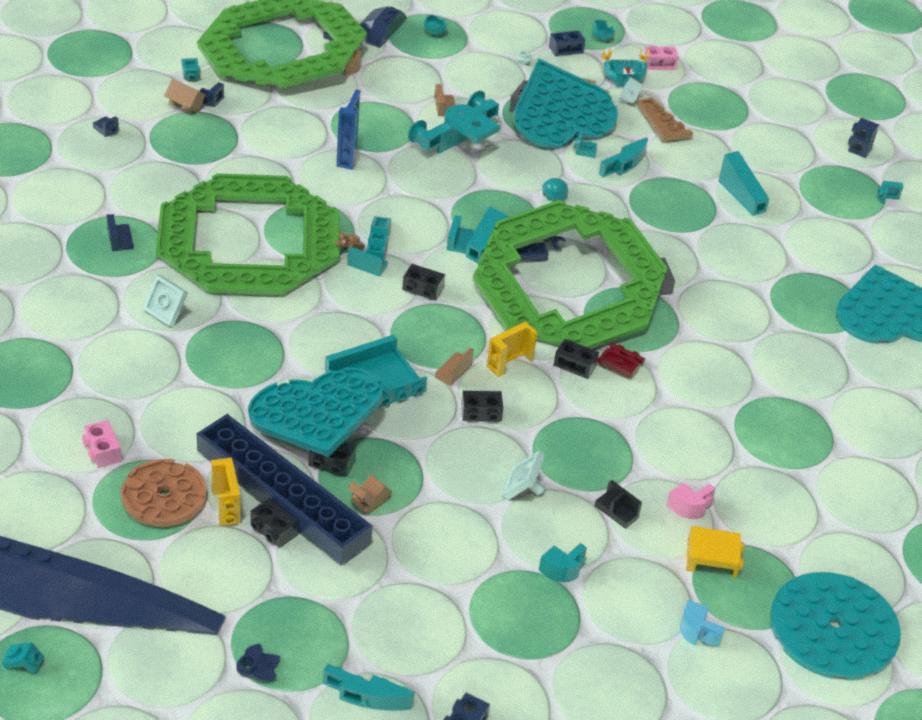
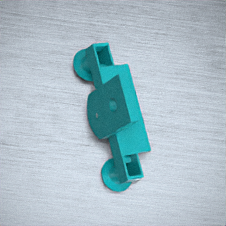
(459, 124)

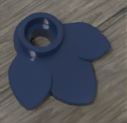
(259, 664)

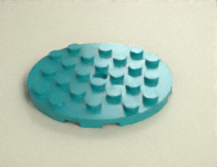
(866, 630)

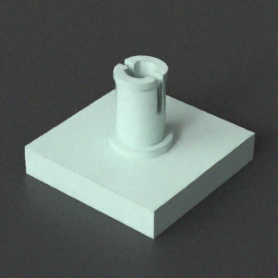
(165, 300)
(524, 476)

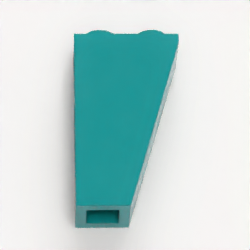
(742, 183)
(480, 237)

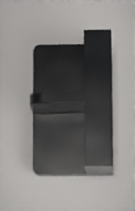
(619, 505)

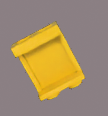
(511, 345)
(226, 485)
(714, 549)

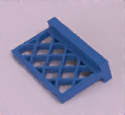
(348, 132)

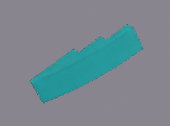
(378, 236)

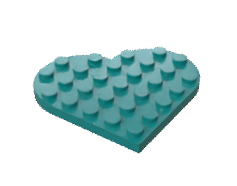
(560, 106)
(882, 308)
(317, 412)

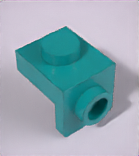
(190, 68)
(889, 190)
(23, 655)

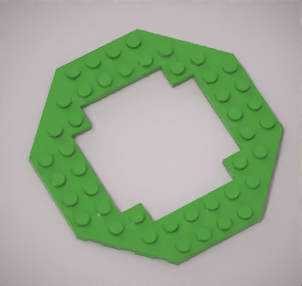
(229, 61)
(178, 226)
(591, 329)

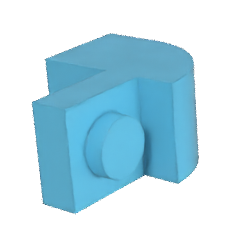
(696, 627)

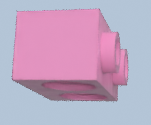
(661, 58)
(102, 444)

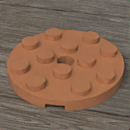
(146, 505)

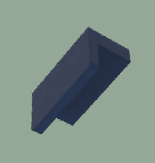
(119, 235)

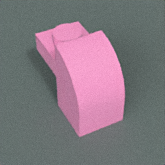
(690, 503)

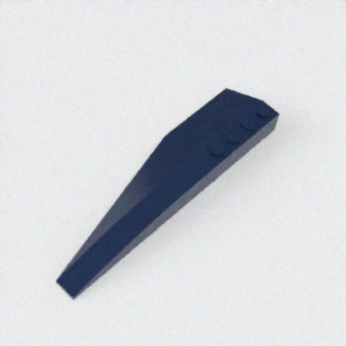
(64, 587)

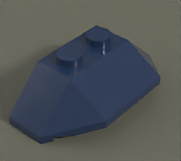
(382, 24)

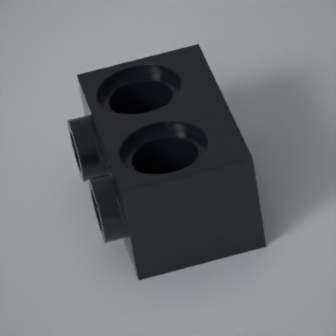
(423, 282)
(576, 358)
(482, 406)
(338, 462)
(274, 523)

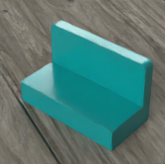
(458, 236)
(366, 261)

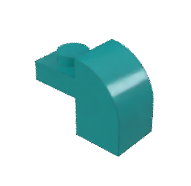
(563, 566)

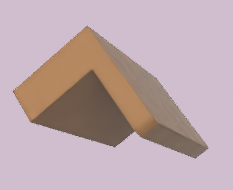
(442, 101)
(455, 367)

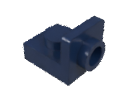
(213, 95)
(106, 126)

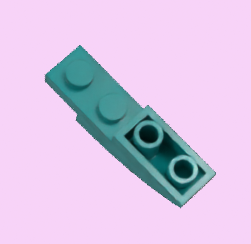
(625, 161)
(373, 694)

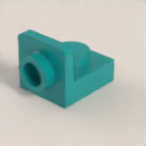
(585, 148)

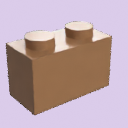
(184, 95)

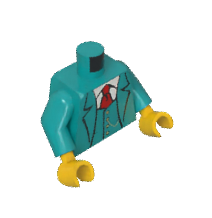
(621, 70)

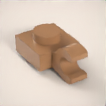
(350, 241)

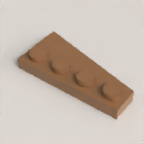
(663, 122)

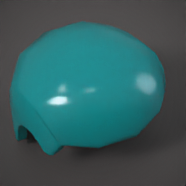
(435, 25)
(602, 31)
(555, 189)

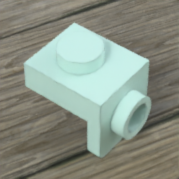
(631, 90)

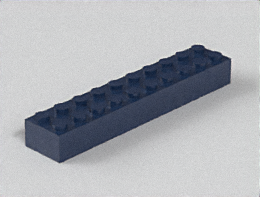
(270, 475)

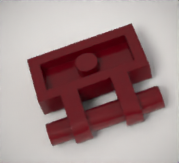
(621, 360)

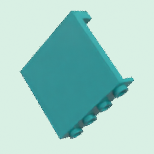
(386, 362)

